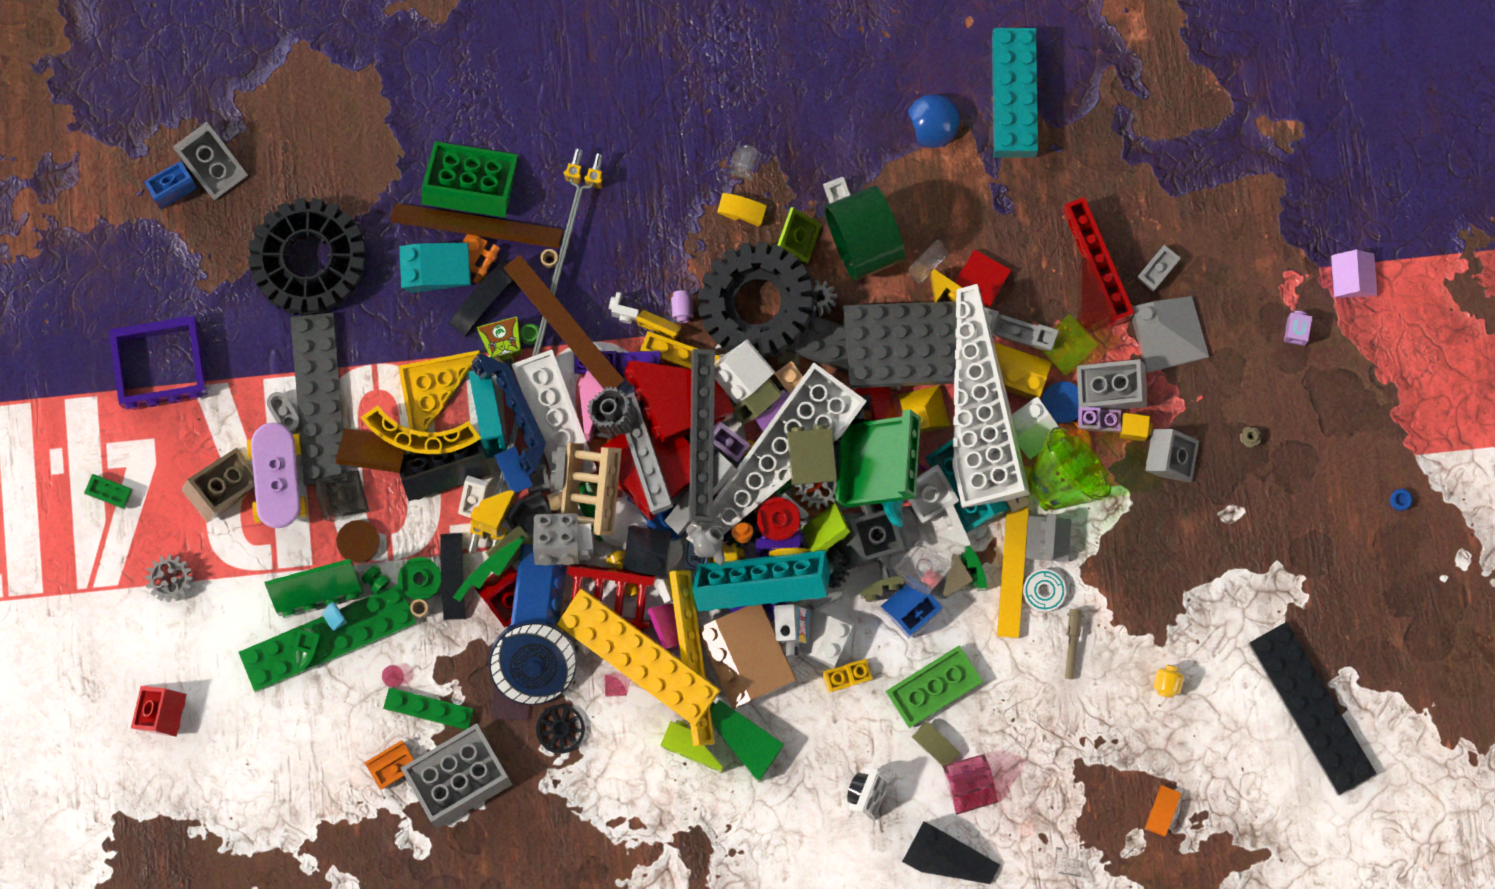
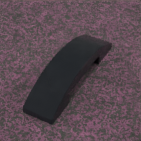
(481, 299)
(452, 575)

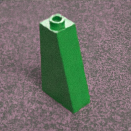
(747, 741)

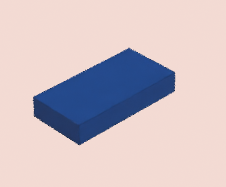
(511, 471)

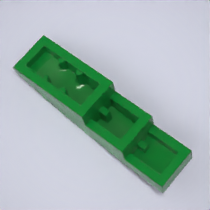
(494, 563)

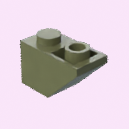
(757, 402)

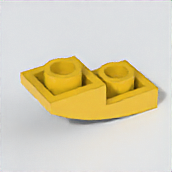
(741, 208)
(847, 676)

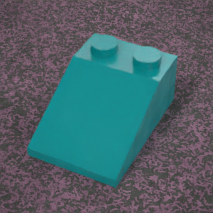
(434, 266)

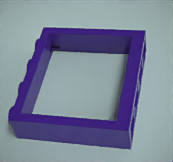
(153, 329)

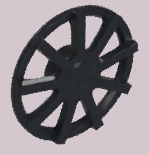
(560, 729)

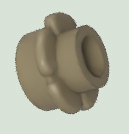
(1244, 437)

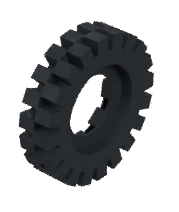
(750, 264)

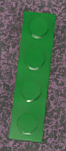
(428, 709)

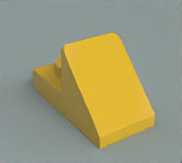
(942, 284)

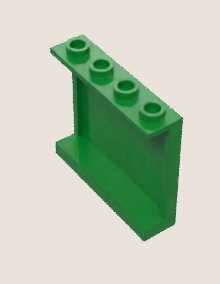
(878, 461)

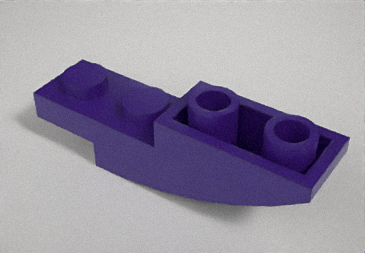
(620, 360)

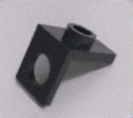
(523, 516)

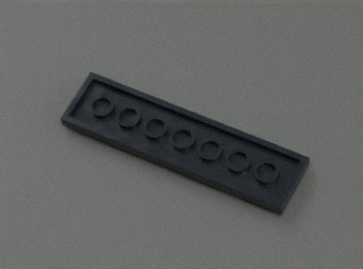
(1312, 708)

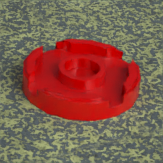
(778, 519)

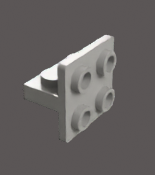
(1048, 538)

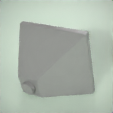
(1168, 333)

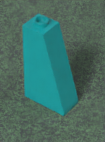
(487, 415)

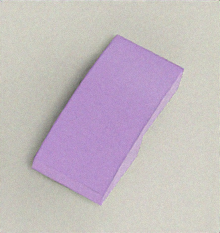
(1099, 419)

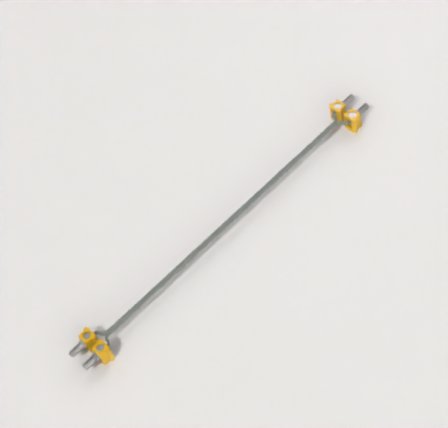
(572, 175)

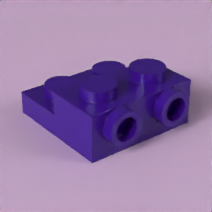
(766, 545)

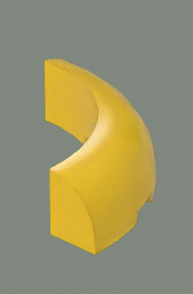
(419, 441)

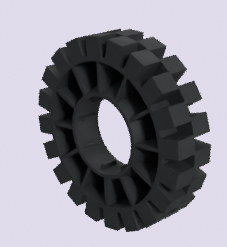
(306, 293)

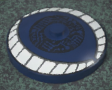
(532, 662)

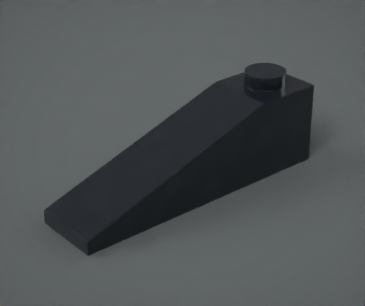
(945, 856)

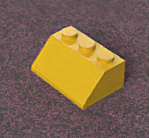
(1022, 372)

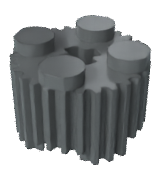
(612, 412)

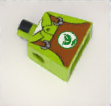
(502, 340)

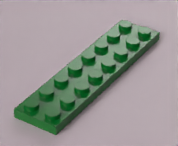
(366, 623)

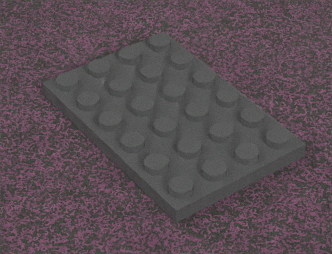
(900, 344)

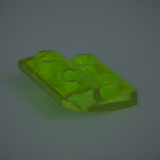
(1071, 345)

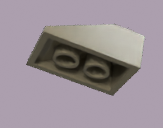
(220, 485)

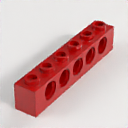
(1094, 249)

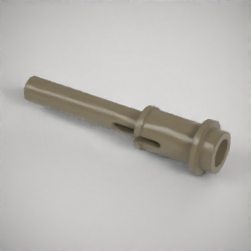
(1073, 632)

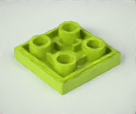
(826, 529)

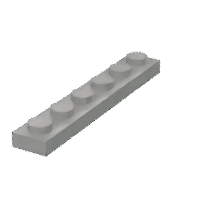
(647, 462)

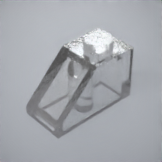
(744, 162)

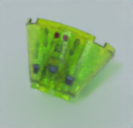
(1067, 473)

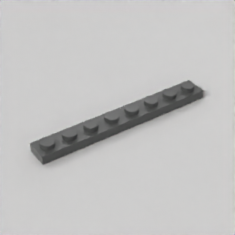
(702, 436)

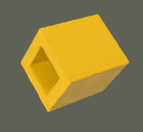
(1135, 427)

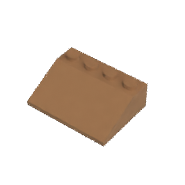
(746, 655)

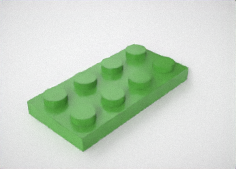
(934, 686)

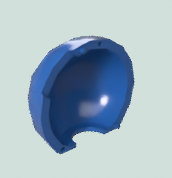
(934, 120)

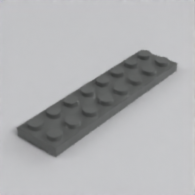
(317, 395)

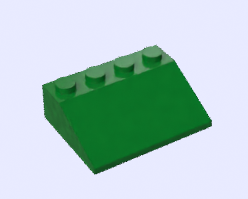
(469, 179)
(314, 588)

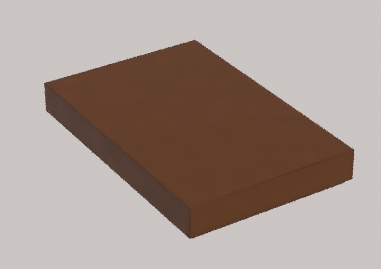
(369, 451)

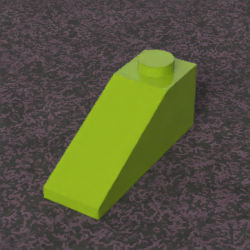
(679, 741)

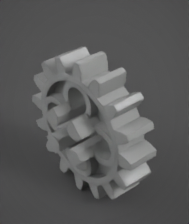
(817, 498)
(164, 589)

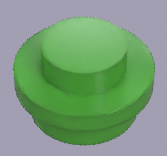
(528, 334)

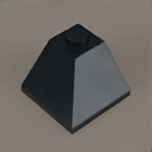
(647, 551)

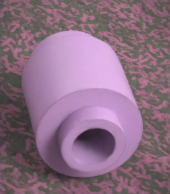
(682, 306)

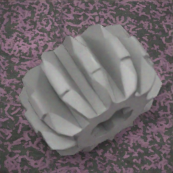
(827, 298)

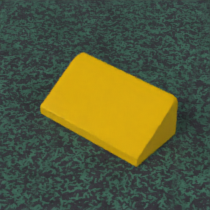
(658, 325)

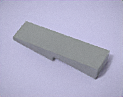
(722, 472)

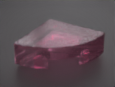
(613, 686)

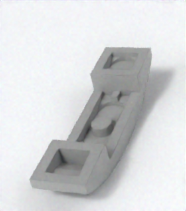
(1021, 332)

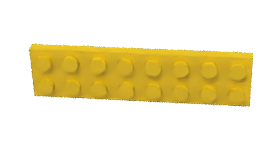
(638, 657)

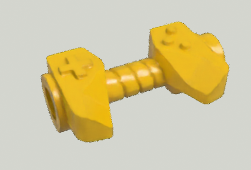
(616, 560)

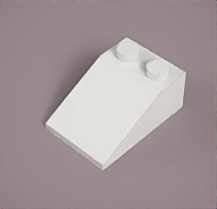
(826, 639)

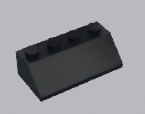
(437, 472)

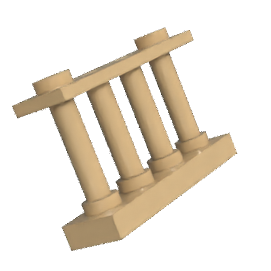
(606, 491)

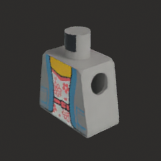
(792, 627)

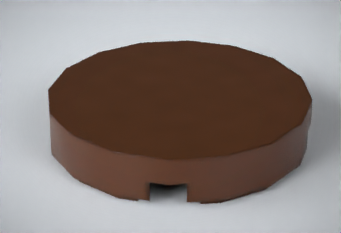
(358, 541)

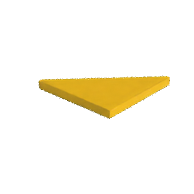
(430, 385)

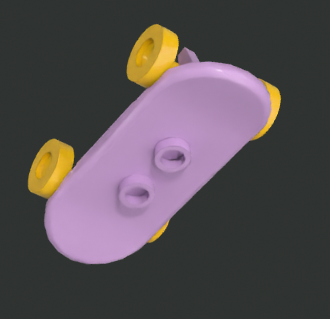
(276, 476)

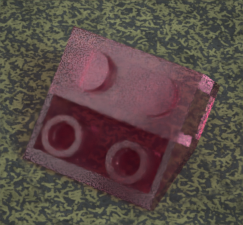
(970, 784)

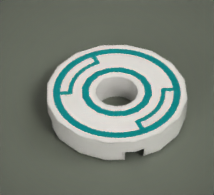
(1050, 579)

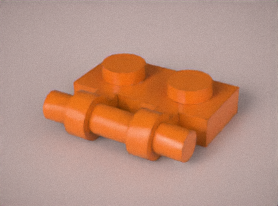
(476, 249)

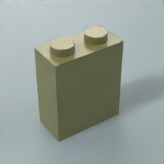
(811, 455)

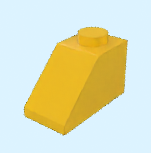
(492, 512)

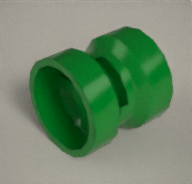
(376, 579)

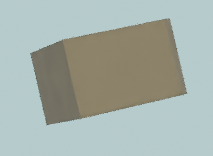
(957, 578)

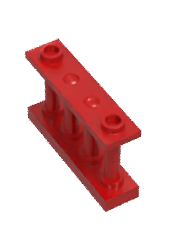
(621, 578)

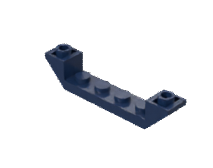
(488, 367)

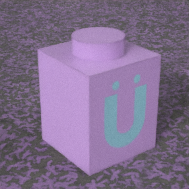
(1298, 328)

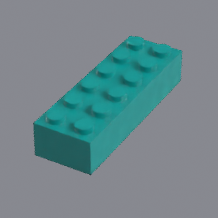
(1014, 93)
(761, 581)

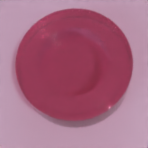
(392, 676)

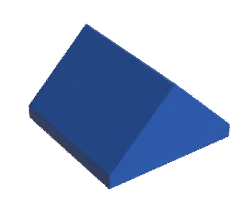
(170, 185)

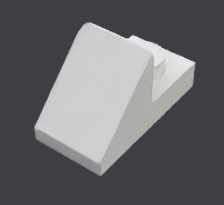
(473, 492)
(957, 534)

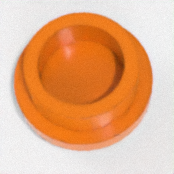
(742, 532)

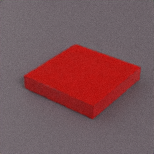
(984, 272)

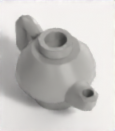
(706, 541)

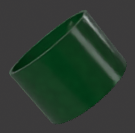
(865, 233)

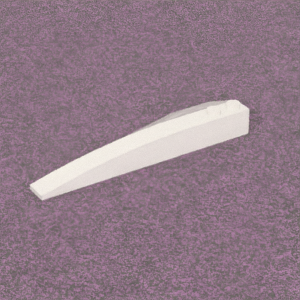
(985, 439)
(766, 467)

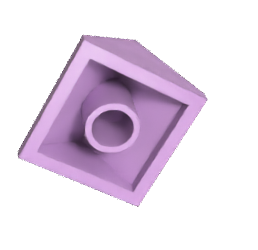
(1354, 274)

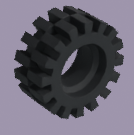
(840, 568)

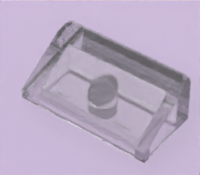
(928, 261)

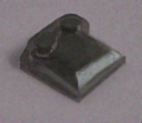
(341, 498)

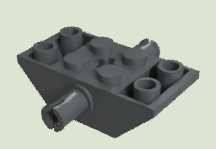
(862, 549)

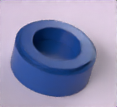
(1400, 500)

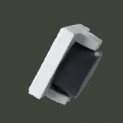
(867, 792)

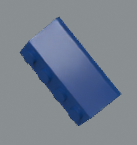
(537, 589)

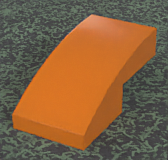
(1163, 811)

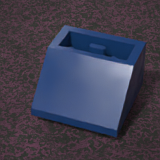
(911, 610)

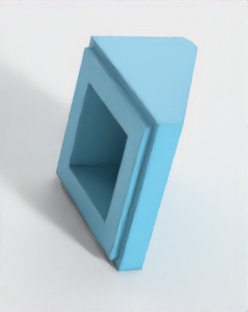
(334, 616)

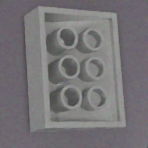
(456, 776)

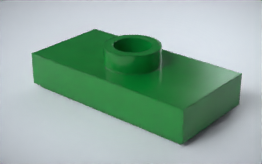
(108, 491)

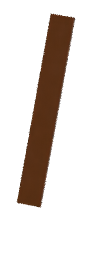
(476, 225)
(563, 323)

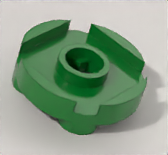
(411, 570)

